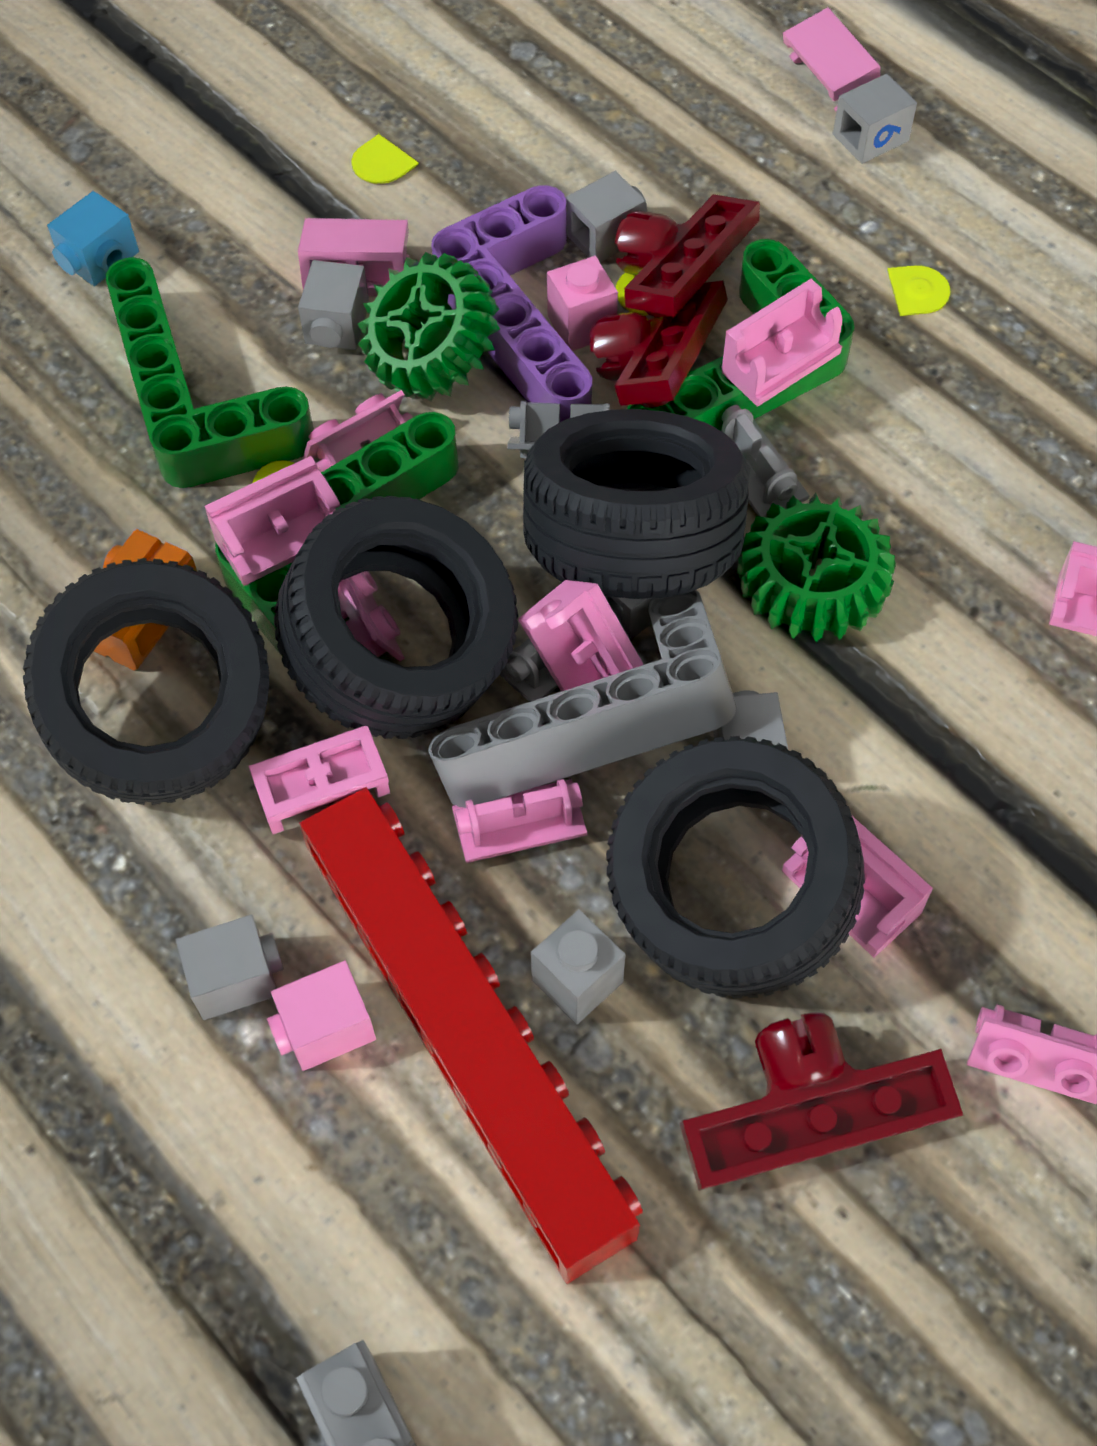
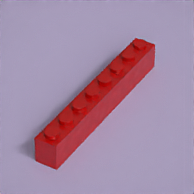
(472, 1037)

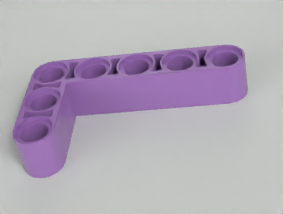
(497, 246)

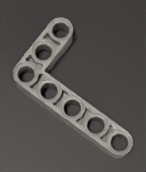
(598, 720)

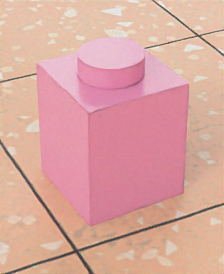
(579, 298)
(320, 1016)

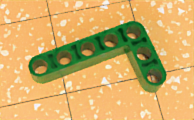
(766, 275)
(208, 440)
(400, 464)

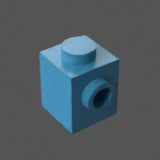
(92, 238)

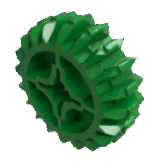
(439, 340)
(846, 585)

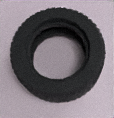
(635, 502)
(444, 559)
(130, 597)
(714, 779)

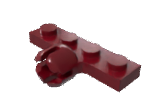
(679, 258)
(655, 354)
(815, 1104)

